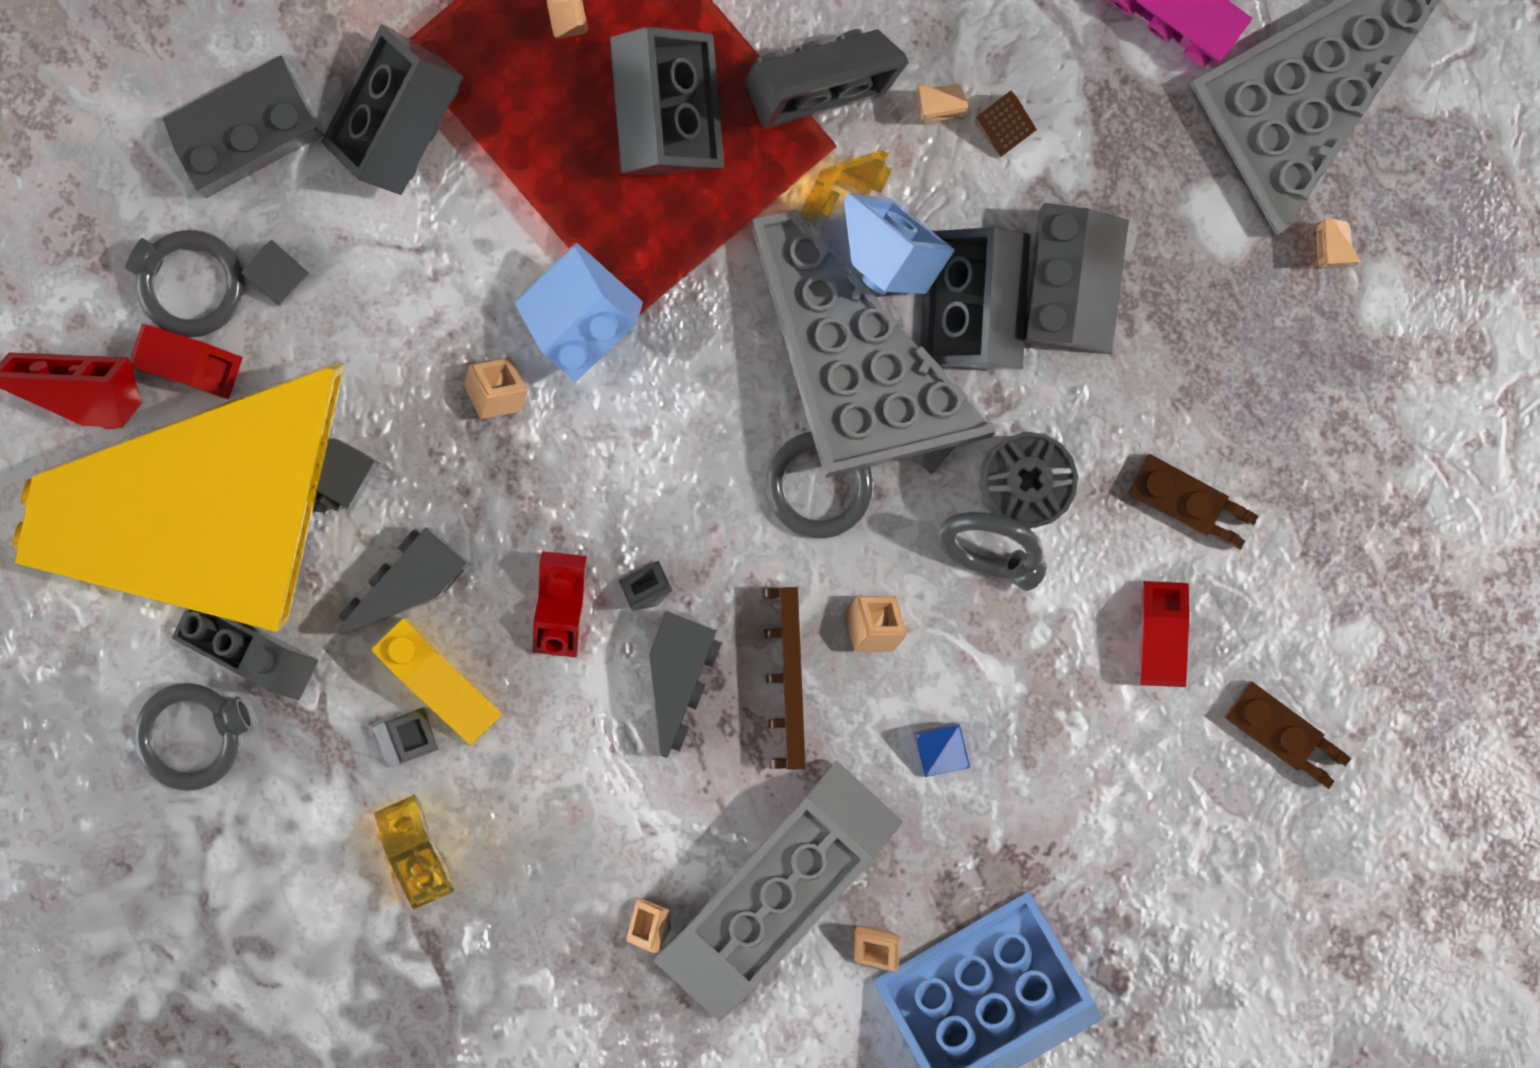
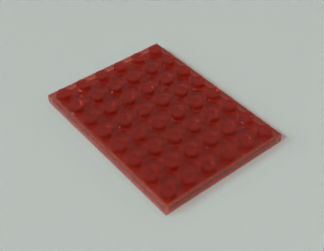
(552, 129)

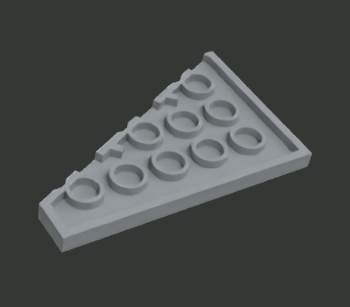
(1302, 93)
(857, 372)

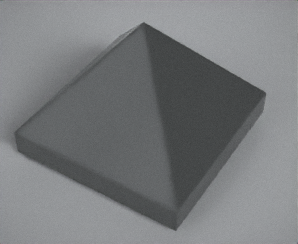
(646, 587)

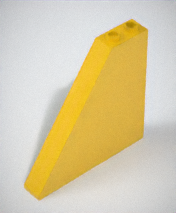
(196, 508)

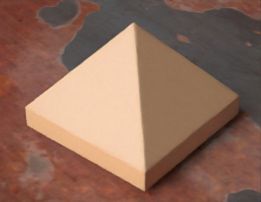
(649, 925)
(877, 948)

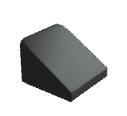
(275, 272)
(405, 737)

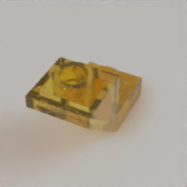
(856, 176)
(412, 852)

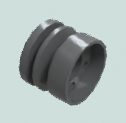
(1000, 482)

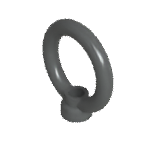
(146, 262)
(795, 521)
(1023, 568)
(231, 721)

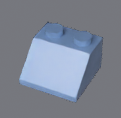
(892, 246)
(578, 311)

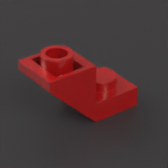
(185, 361)
(559, 604)
(1164, 634)

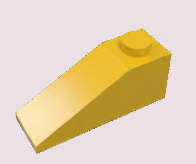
(436, 680)

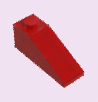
(77, 387)

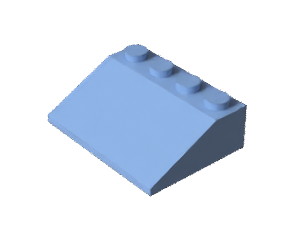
(990, 993)

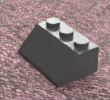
(823, 76)
(666, 101)
(391, 110)
(242, 127)
(1075, 278)
(979, 301)

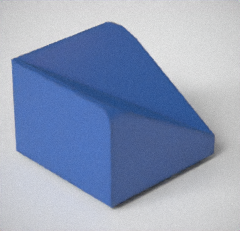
(942, 750)

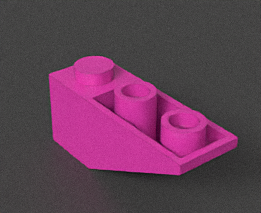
(1200, 26)

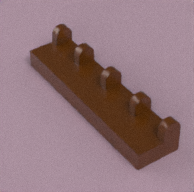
(790, 677)

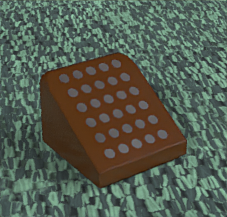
(1005, 123)

